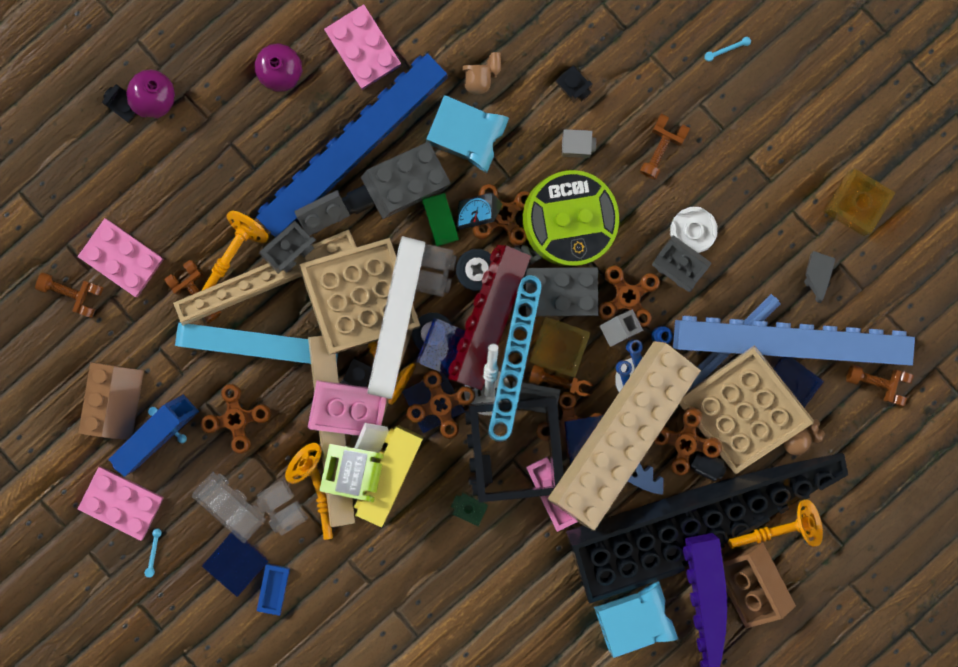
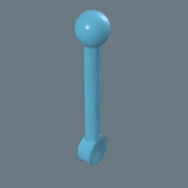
(709, 56)
(181, 437)
(149, 572)

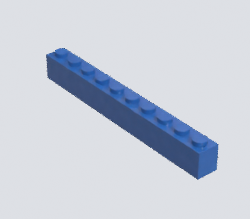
(354, 144)

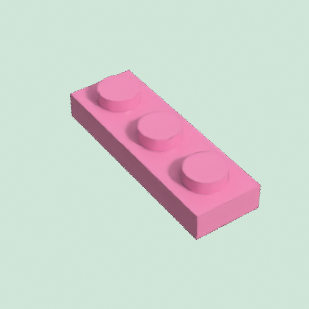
(542, 477)

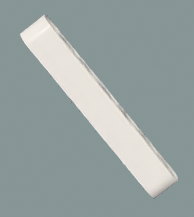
(396, 318)

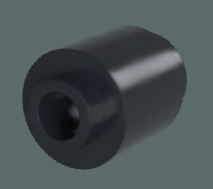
(358, 200)
(708, 467)

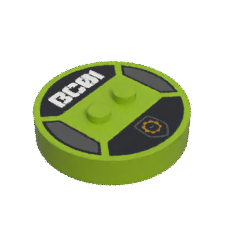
(571, 218)

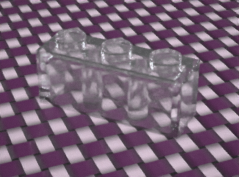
(229, 507)

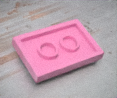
(362, 47)
(121, 257)
(344, 408)
(120, 503)

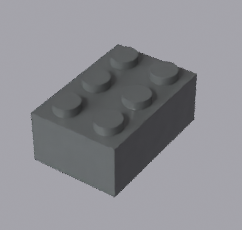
(405, 180)
(565, 291)

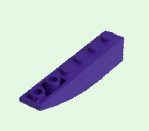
(708, 595)

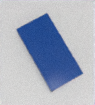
(273, 589)

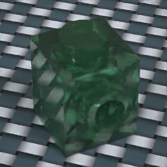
(469, 508)

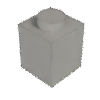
(578, 143)
(621, 328)

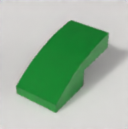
(440, 219)

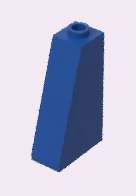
(153, 435)

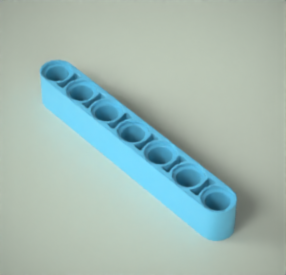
(243, 343)
(515, 346)

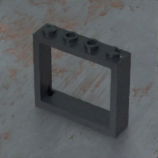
(476, 464)

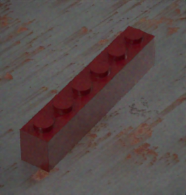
(489, 315)

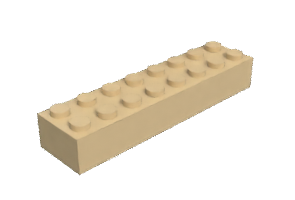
(624, 435)

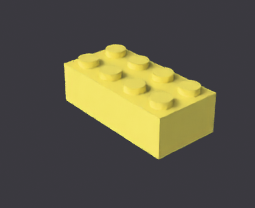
(396, 462)

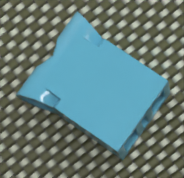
(466, 132)
(635, 621)

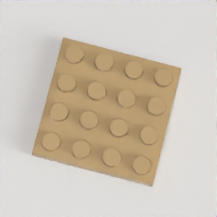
(352, 294)
(747, 409)

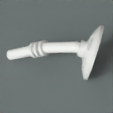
(491, 378)

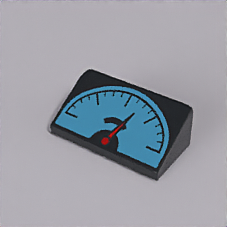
(478, 210)

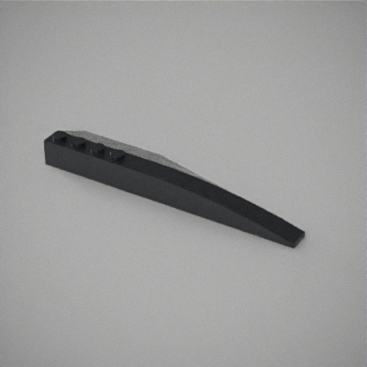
(650, 539)

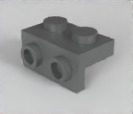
(322, 213)
(287, 247)
(681, 263)

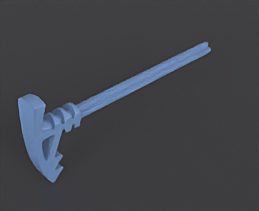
(644, 478)

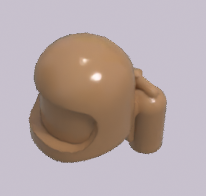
(479, 76)
(803, 440)

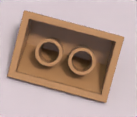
(111, 401)
(756, 586)

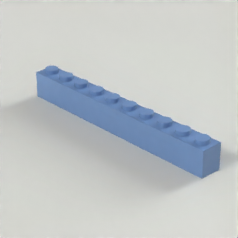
(794, 342)

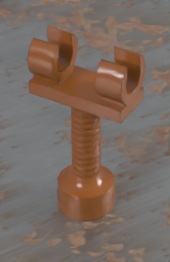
(651, 169)
(46, 283)
(188, 284)
(856, 374)
(538, 376)

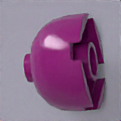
(282, 76)
(150, 94)

